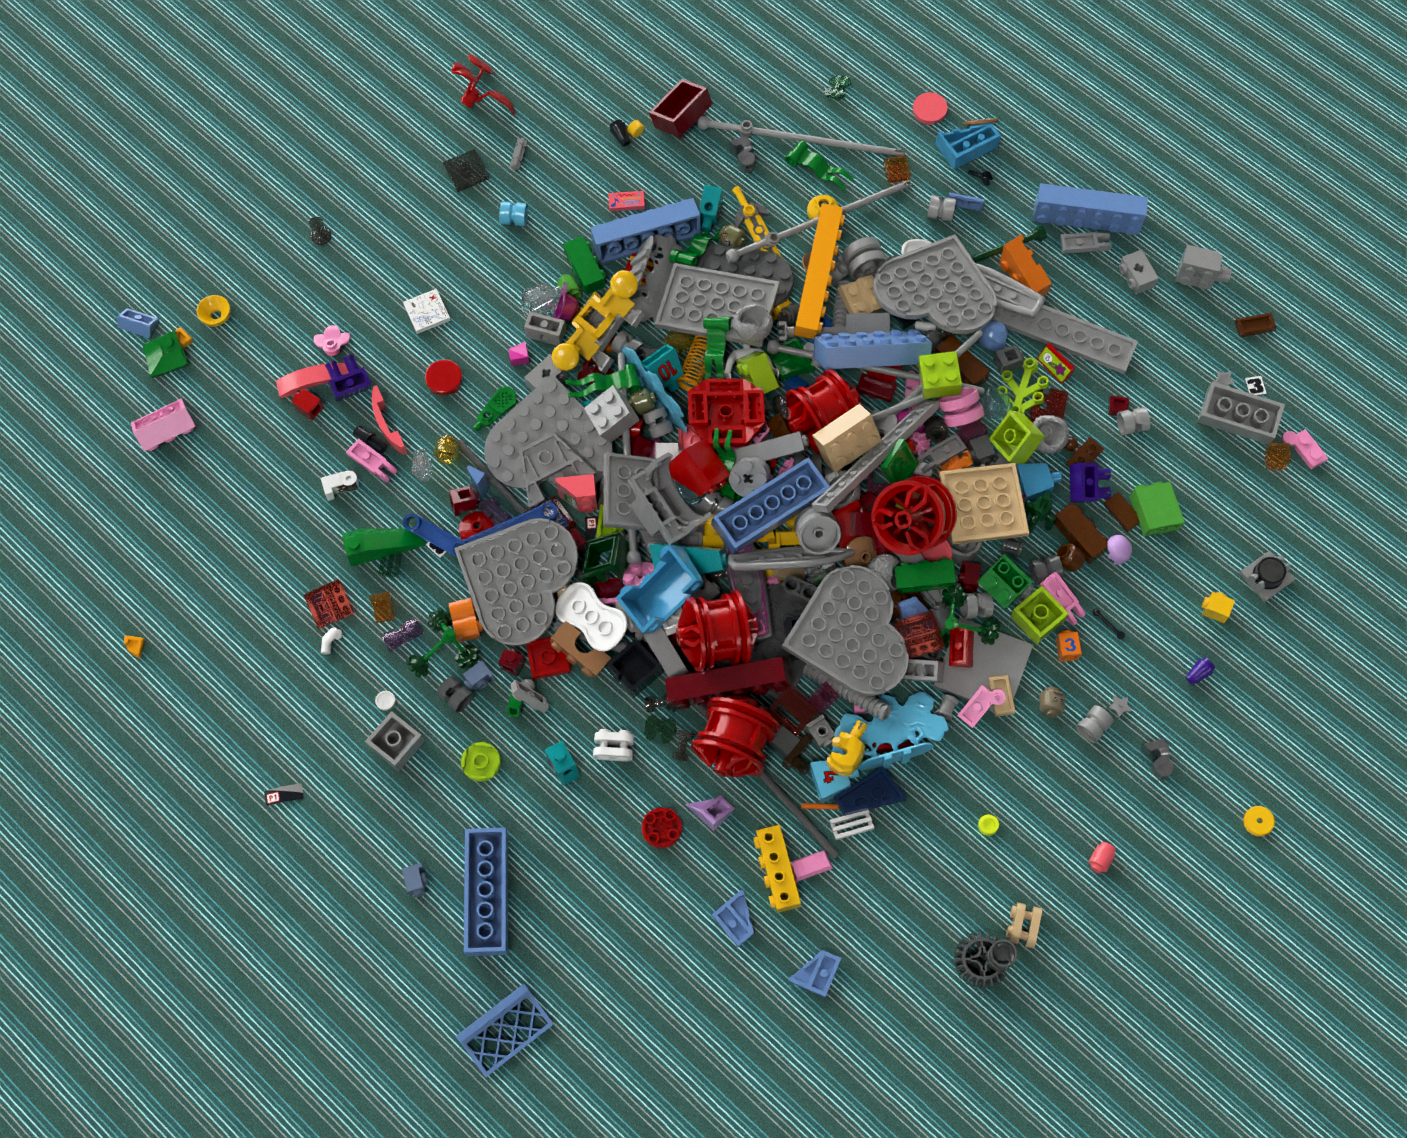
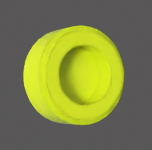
(988, 825)

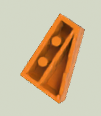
(1021, 267)

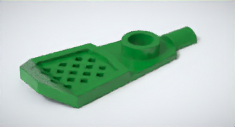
(496, 410)

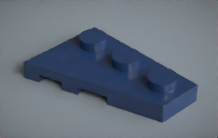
(869, 793)

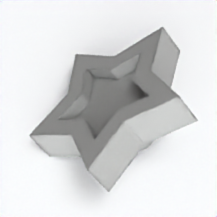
(1224, 378)
(1119, 706)

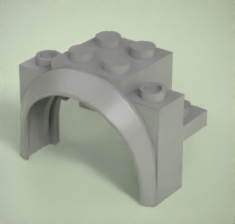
(660, 504)

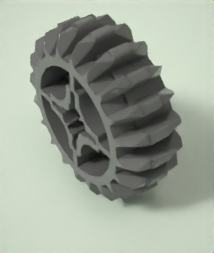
(972, 960)

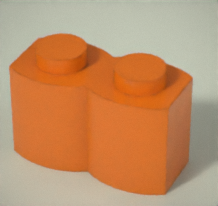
(464, 620)

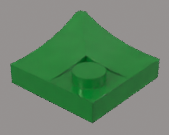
(165, 355)
(789, 364)

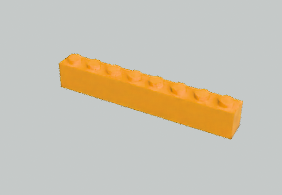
(818, 271)

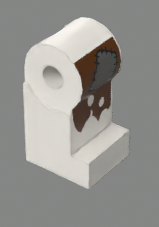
(339, 483)

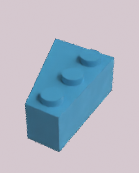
(967, 144)

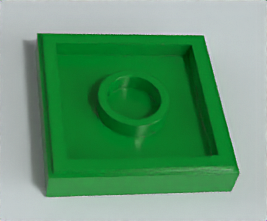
(899, 463)

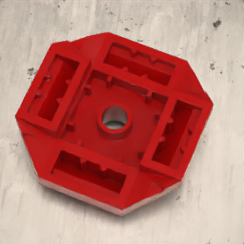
(726, 396)

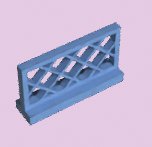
(493, 1015)

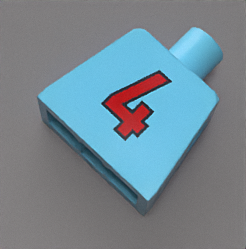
(828, 782)

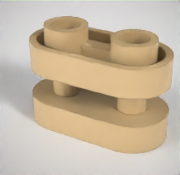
(1018, 914)

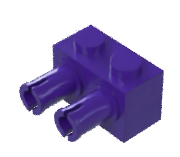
(350, 383)
(1084, 483)

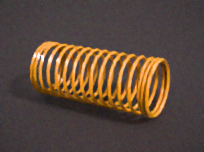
(685, 378)

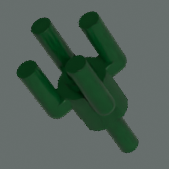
(1040, 511)

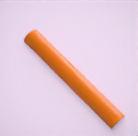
(819, 806)

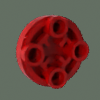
(443, 377)
(661, 828)

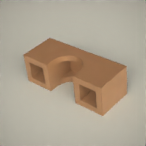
(590, 662)

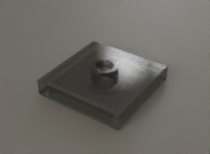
(466, 170)

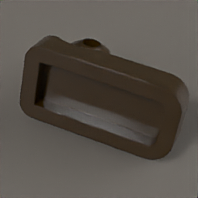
(793, 757)

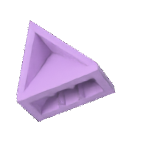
(712, 811)

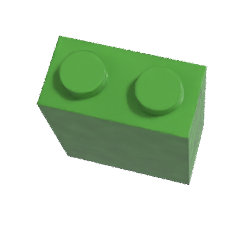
(1156, 508)

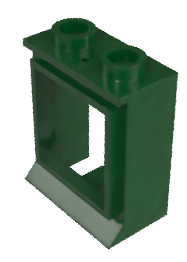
(619, 547)

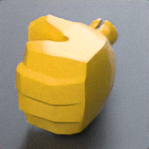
(850, 743)

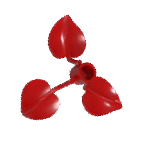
(472, 94)

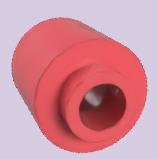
(1102, 857)

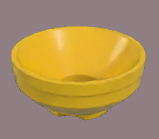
(813, 208)
(213, 304)

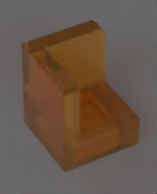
(1278, 456)
(382, 607)

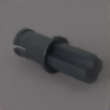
(369, 439)

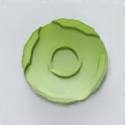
(481, 762)

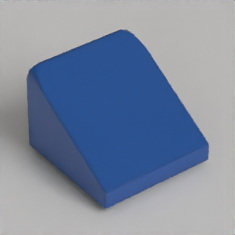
(795, 382)

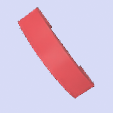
(305, 378)
(393, 438)

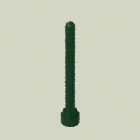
(1039, 233)

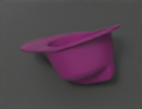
(567, 306)

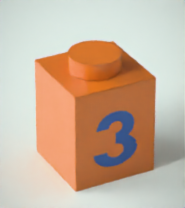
(1068, 646)

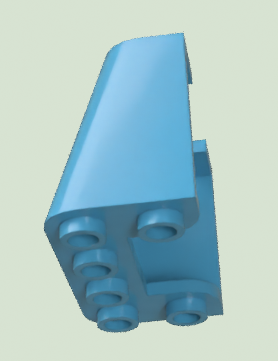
(661, 590)

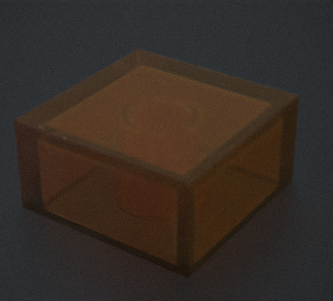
(896, 169)

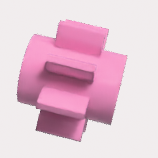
(920, 442)

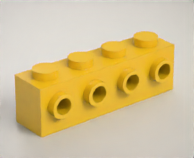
(777, 868)

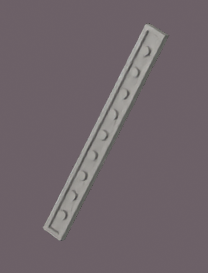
(875, 456)

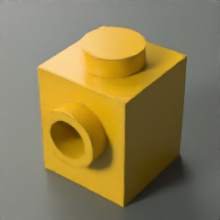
(1217, 606)

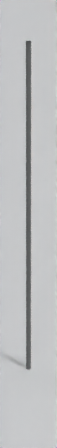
(702, 709)

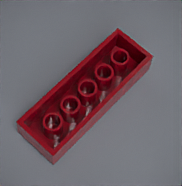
(728, 681)

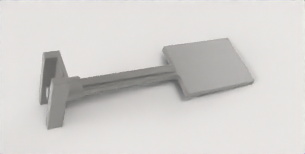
(854, 323)

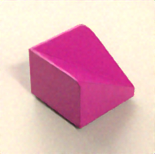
(519, 354)

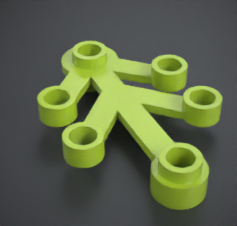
(1022, 391)

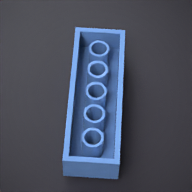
(1090, 209)
(625, 235)
(870, 349)
(769, 506)
(486, 892)

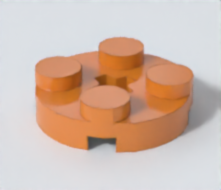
(957, 462)

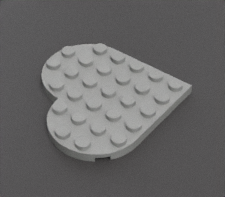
(937, 284)
(537, 415)
(515, 578)
(849, 632)

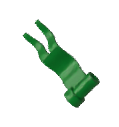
(816, 163)
(696, 248)
(716, 344)
(620, 379)
(729, 461)

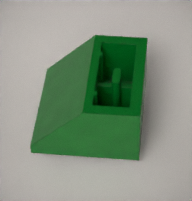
(1005, 581)

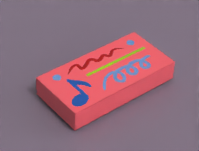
(626, 201)

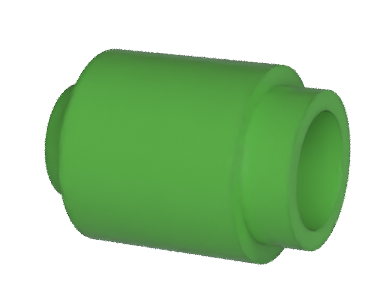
(572, 286)

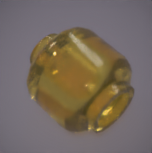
(679, 341)
(446, 449)

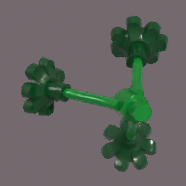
(956, 598)
(440, 622)

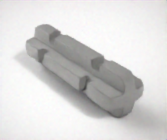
(518, 154)

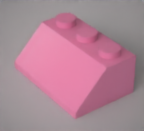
(162, 425)

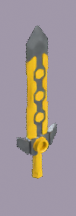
(752, 218)

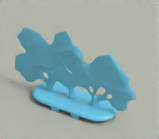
(653, 383)
(896, 728)

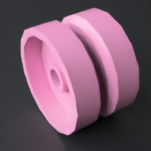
(961, 408)

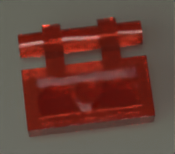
(1055, 404)

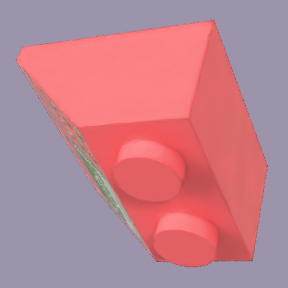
(578, 492)

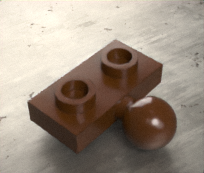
(1085, 454)

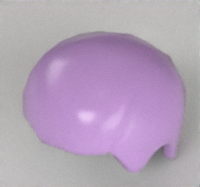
(1119, 549)

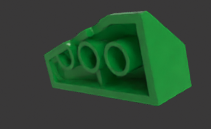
(374, 543)

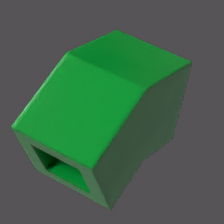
(514, 707)

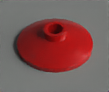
(466, 526)

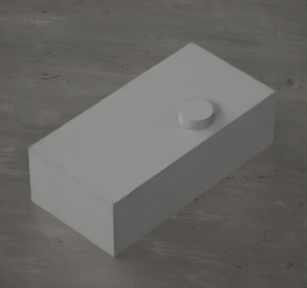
(1241, 413)

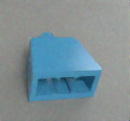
(1036, 479)

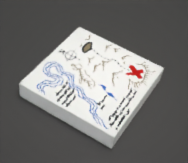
(426, 311)

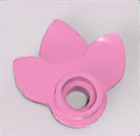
(331, 340)

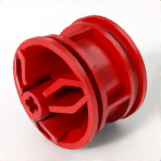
(819, 404)
(892, 522)
(717, 630)
(735, 736)

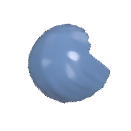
(993, 336)

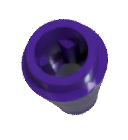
(1200, 670)

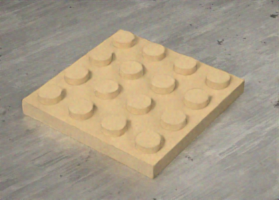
(986, 503)

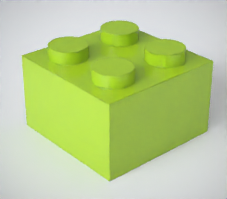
(757, 370)
(939, 375)
(1016, 437)
(1039, 615)

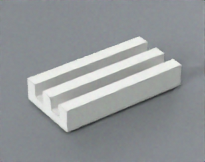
(853, 832)

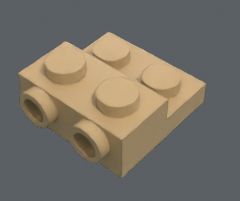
(860, 296)

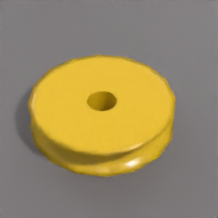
(1266, 817)

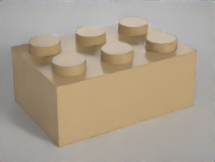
(847, 438)

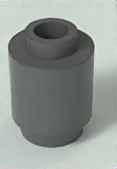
(791, 313)
(941, 613)

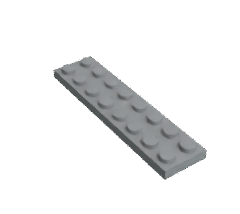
(1072, 336)

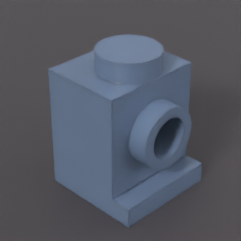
(478, 677)
(415, 880)

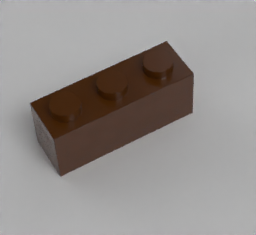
(970, 368)
(1081, 532)

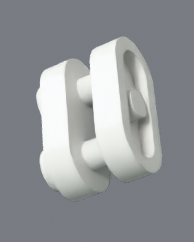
(606, 737)

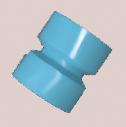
(513, 213)

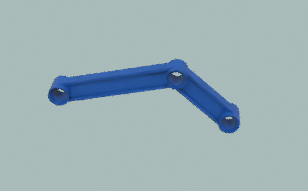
(448, 542)

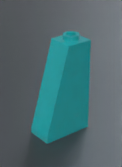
(704, 558)

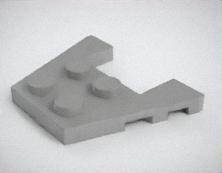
(595, 318)
(544, 459)

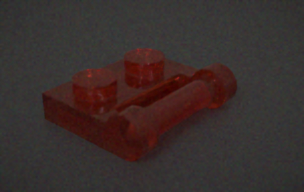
(794, 705)

